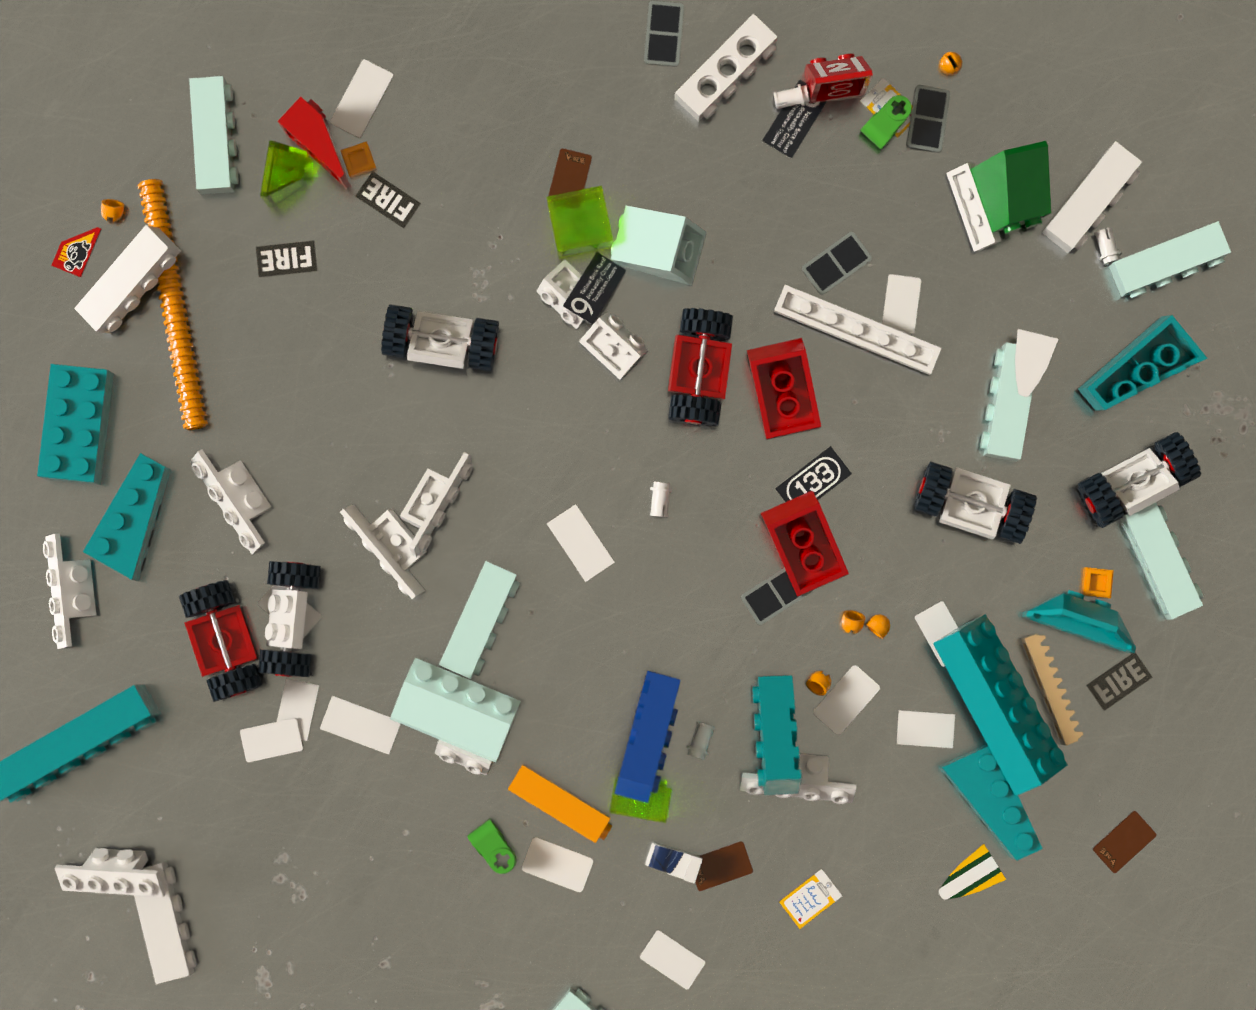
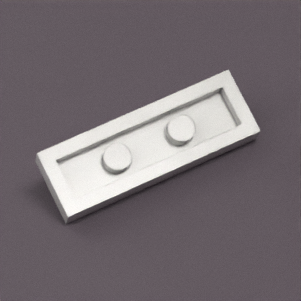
(972, 208)

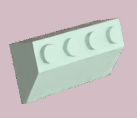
(455, 710)

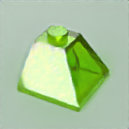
(284, 172)

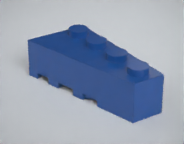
(648, 738)

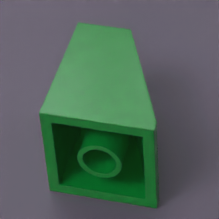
(1015, 187)

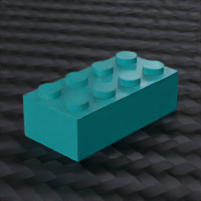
(75, 424)

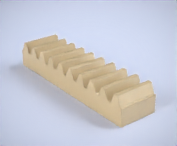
(1049, 689)

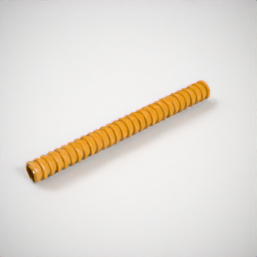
(175, 314)

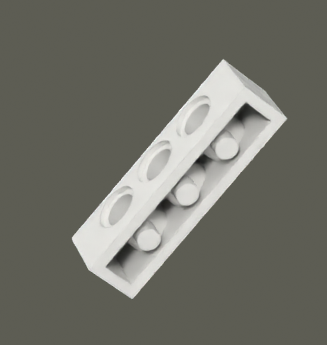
(751, 33)

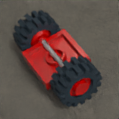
(700, 366)
(220, 640)

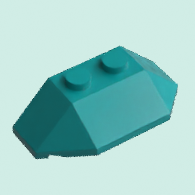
(1083, 619)

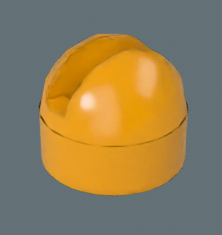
(946, 66)
(112, 208)
(852, 621)
(879, 625)
(819, 683)

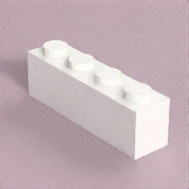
(1092, 197)
(128, 279)
(164, 930)

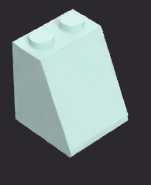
(658, 244)

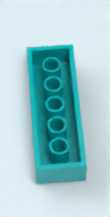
(1000, 705)
(76, 740)

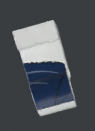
(674, 862)

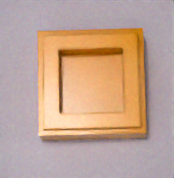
(358, 159)
(1097, 582)

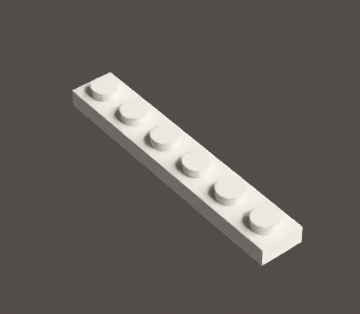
(857, 329)

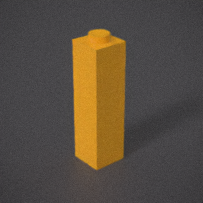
(560, 804)

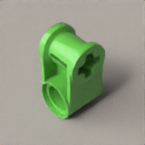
(884, 124)
(489, 843)

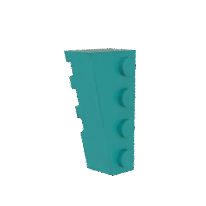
(1145, 362)
(128, 523)
(778, 735)
(992, 799)

